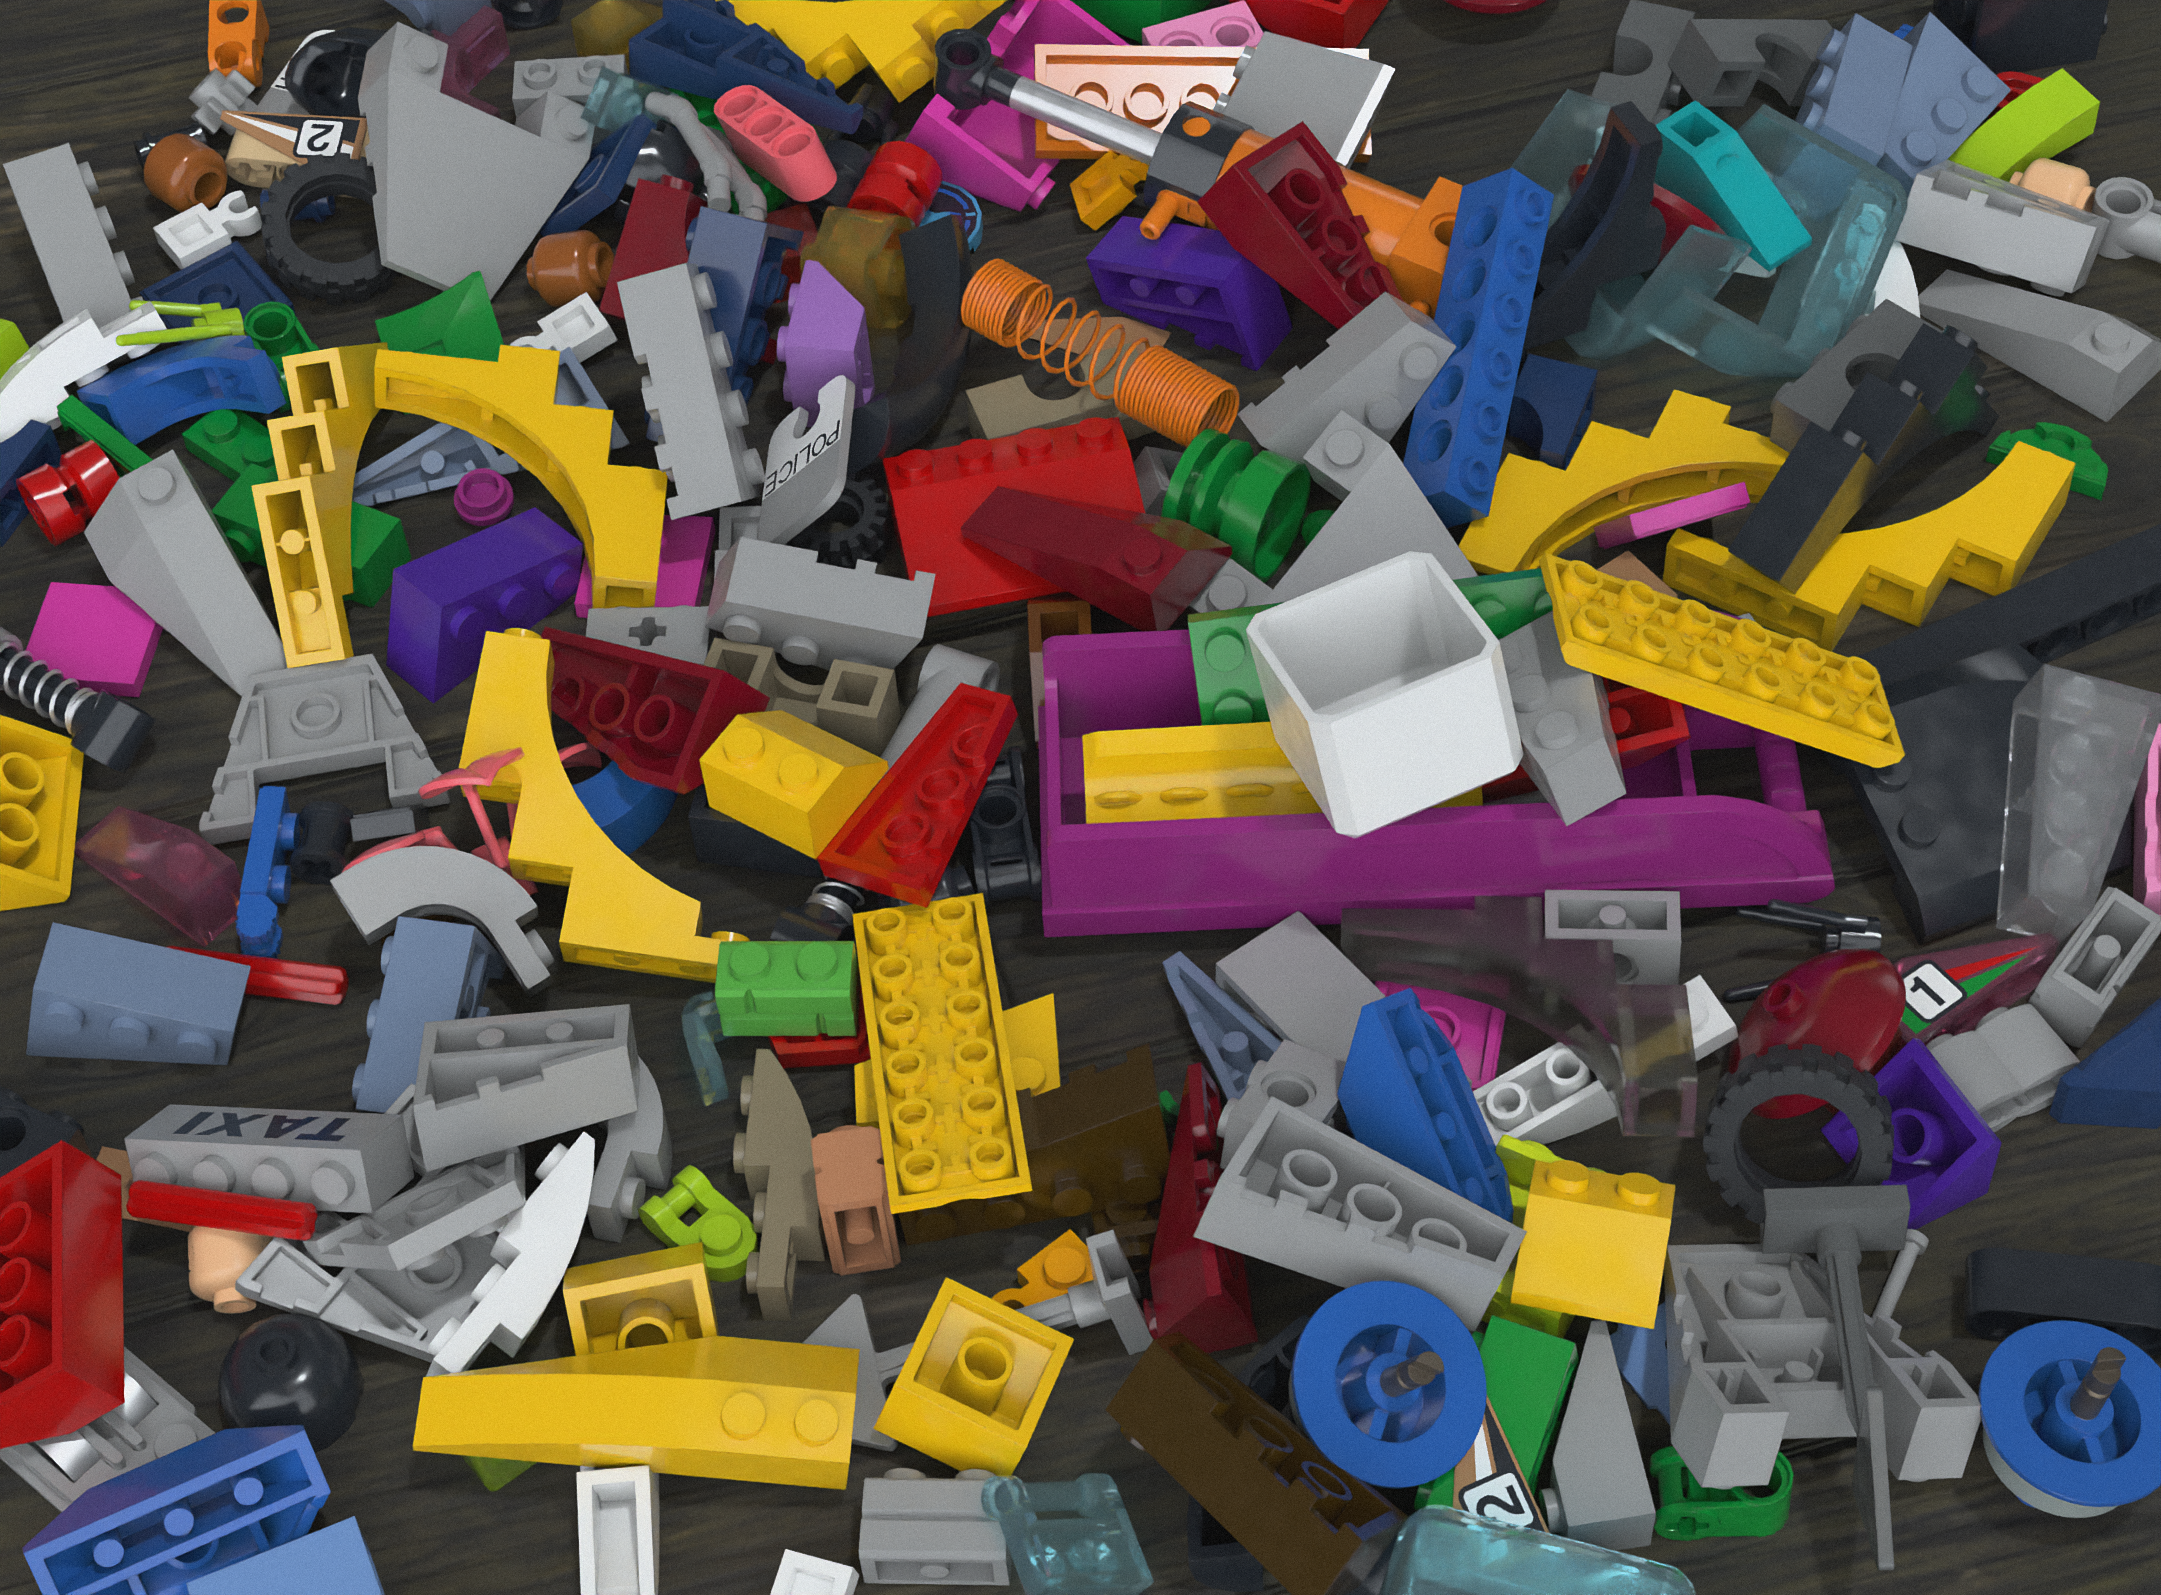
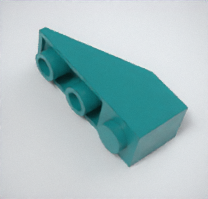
(1721, 177)

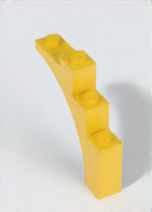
(849, 35)
(565, 446)
(1614, 476)

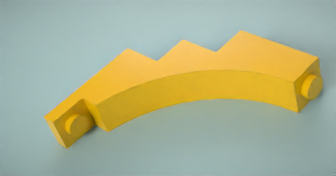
(309, 509)
(1896, 568)
(613, 907)

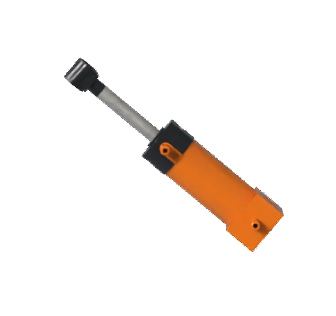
(1194, 152)

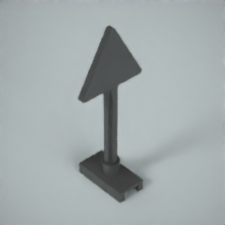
(1838, 1227)

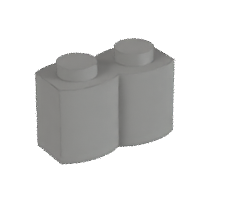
(2006, 1063)

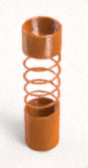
(1159, 385)

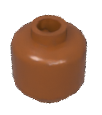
(185, 172)
(569, 266)

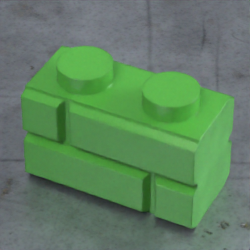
(788, 988)

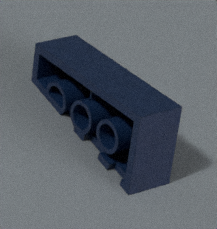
(746, 275)

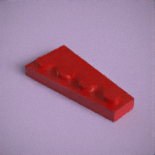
(922, 804)

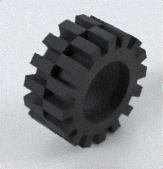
(864, 540)

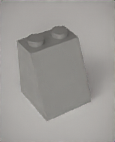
(1304, 82)

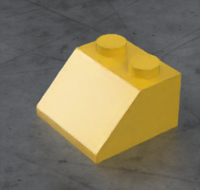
(788, 778)
(1594, 1243)
(640, 1300)
(974, 1382)

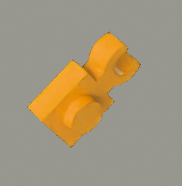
(1107, 188)
(1049, 1273)

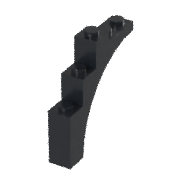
(1601, 233)
(1877, 432)

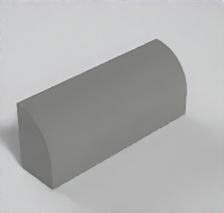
(1299, 986)

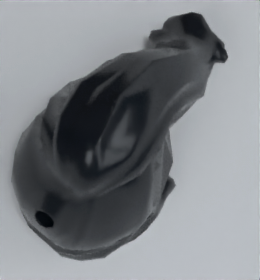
(329, 71)

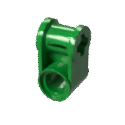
(280, 334)
(1714, 1510)

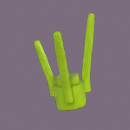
(211, 323)

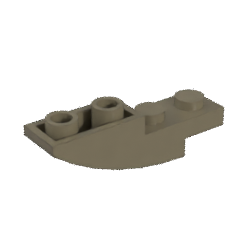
(781, 1182)

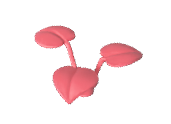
(480, 773)

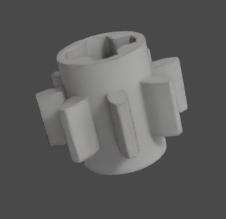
(219, 94)

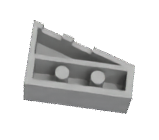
(815, 609)

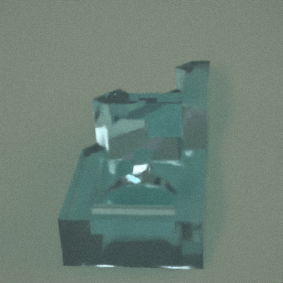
(701, 1031)

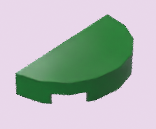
(119, 450)
(2089, 471)

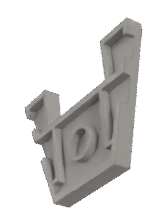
(314, 724)
(425, 1219)
(381, 1306)

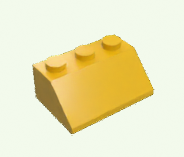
(37, 814)

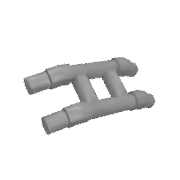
(715, 155)

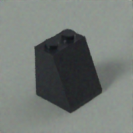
(2026, 32)

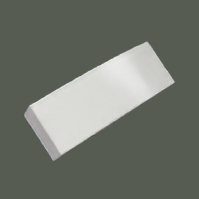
(618, 1530)

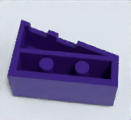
(1194, 283)
(473, 586)

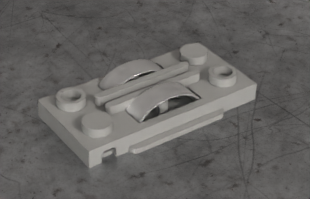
(141, 1430)

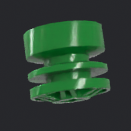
(1240, 499)

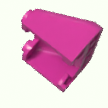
(992, 145)

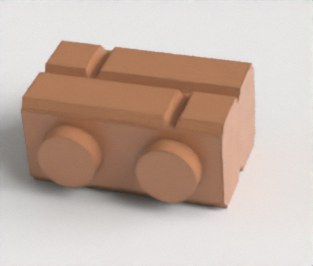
(855, 1200)

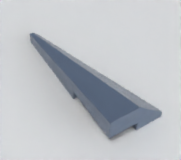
(447, 453)
(1223, 1028)

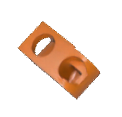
(238, 43)

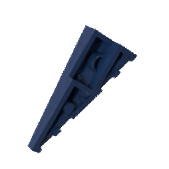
(710, 51)

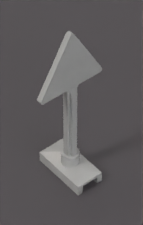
(1106, 1297)

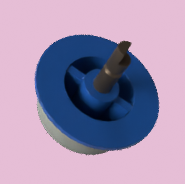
(1388, 1384)
(2072, 1418)

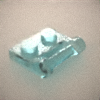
(1068, 1554)

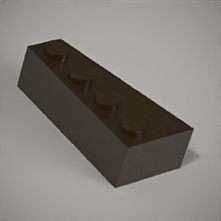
(1084, 1148)
(1254, 1470)

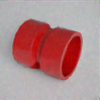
(899, 181)
(82, 471)

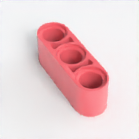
(775, 143)

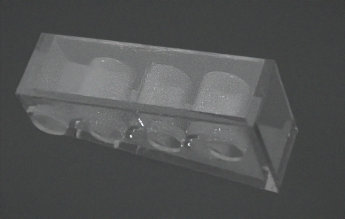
(2068, 792)

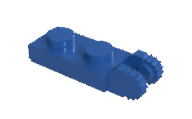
(265, 875)

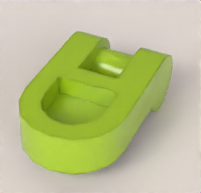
(722, 1227)

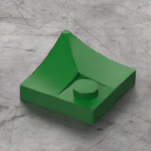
(449, 325)

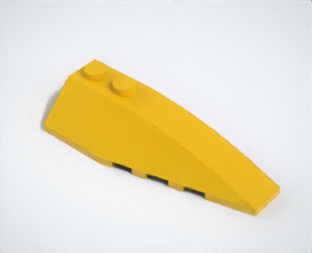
(677, 1406)

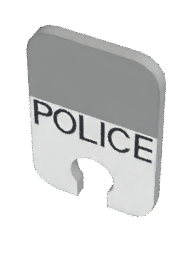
(808, 470)

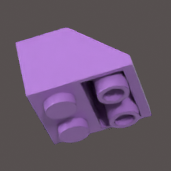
(823, 341)

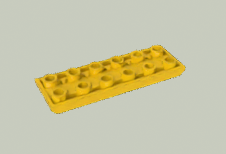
(1720, 663)
(1197, 775)
(939, 1054)

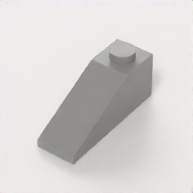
(1597, 1469)

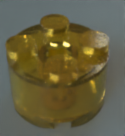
(866, 259)

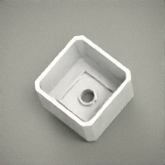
(1386, 693)

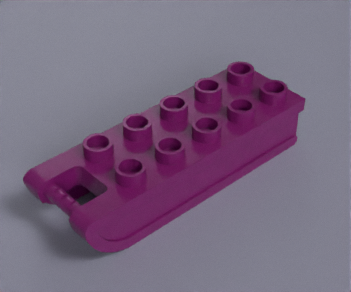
(1440, 858)

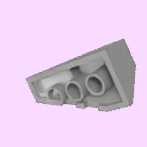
(2059, 344)
(180, 568)

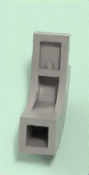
(449, 883)
(633, 1157)

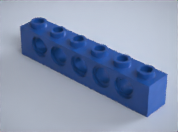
(1486, 314)

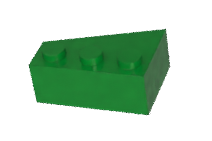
(1526, 1387)

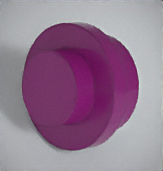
(483, 497)

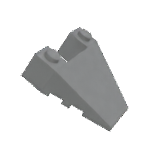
(454, 180)
(1378, 520)
(1762, 1365)

